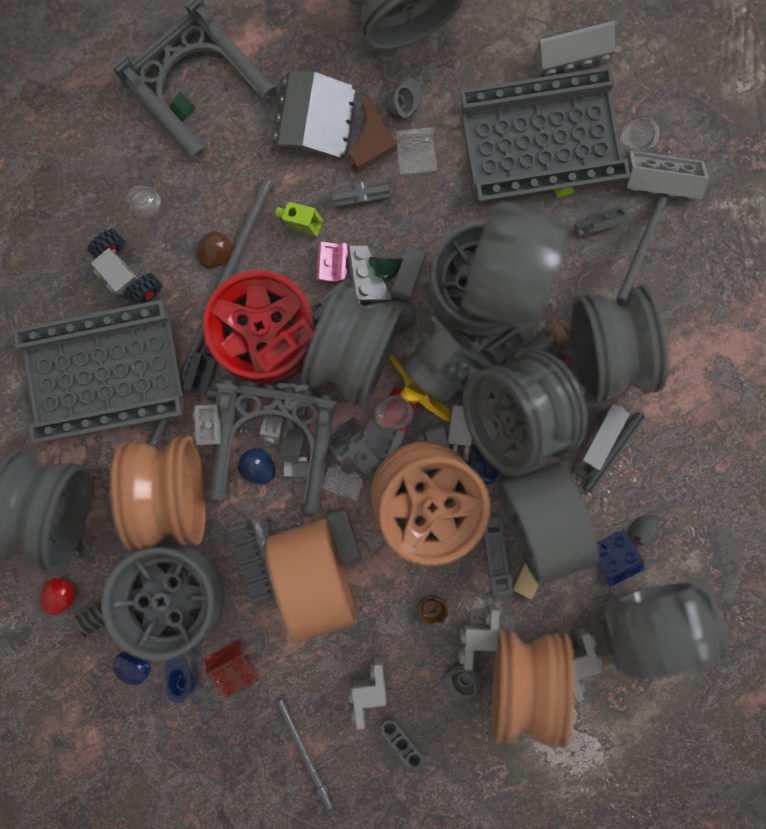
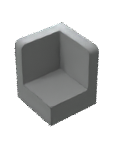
(299, 469)

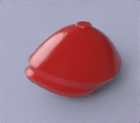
(57, 595)

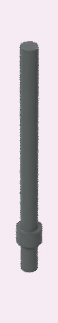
(321, 789)

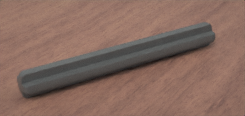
(615, 452)

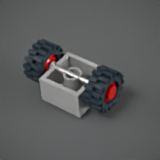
(115, 271)

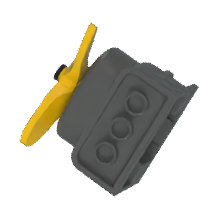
(439, 367)

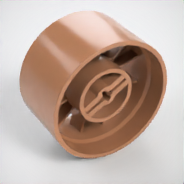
(310, 581)

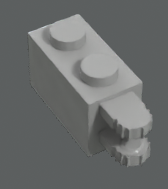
(459, 433)

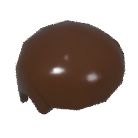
(433, 609)

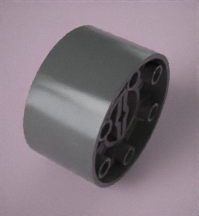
(549, 523)

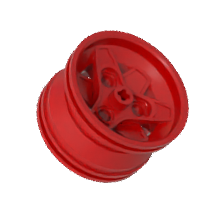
(259, 311)

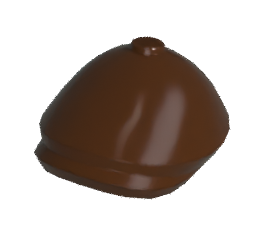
(213, 249)

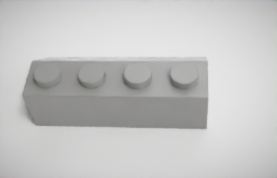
(575, 49)
(667, 175)

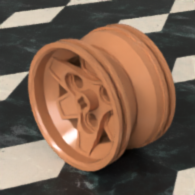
(158, 493)
(450, 538)
(533, 689)

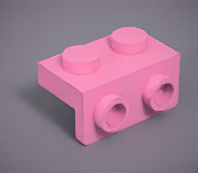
(332, 262)

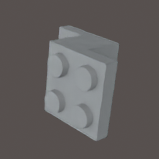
(479, 637)
(585, 661)
(367, 693)

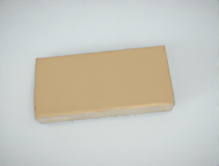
(525, 583)

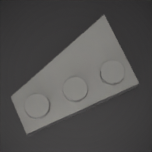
(363, 278)

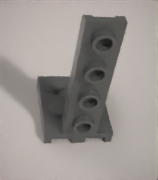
(349, 442)

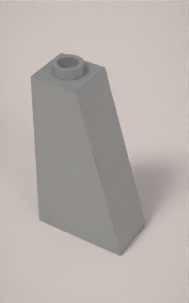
(600, 442)

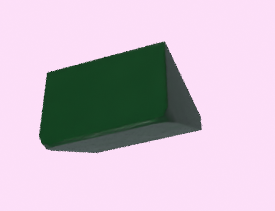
(182, 106)

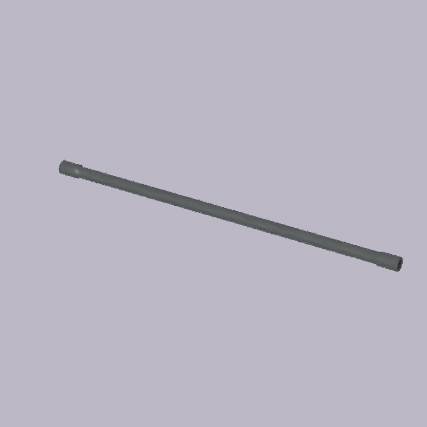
(261, 196)

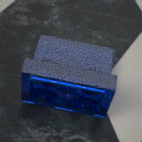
(619, 558)

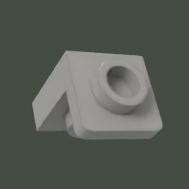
(271, 430)

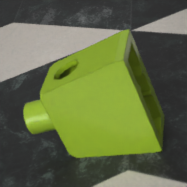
(300, 218)

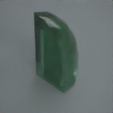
(385, 266)

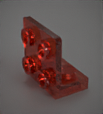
(230, 669)

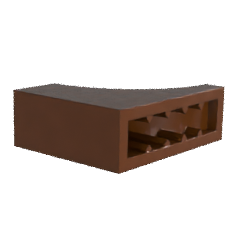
(375, 142)

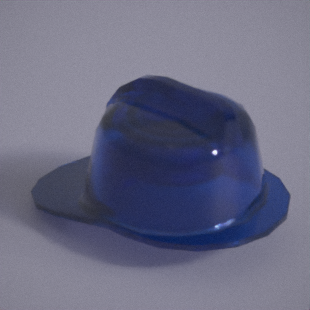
(179, 679)

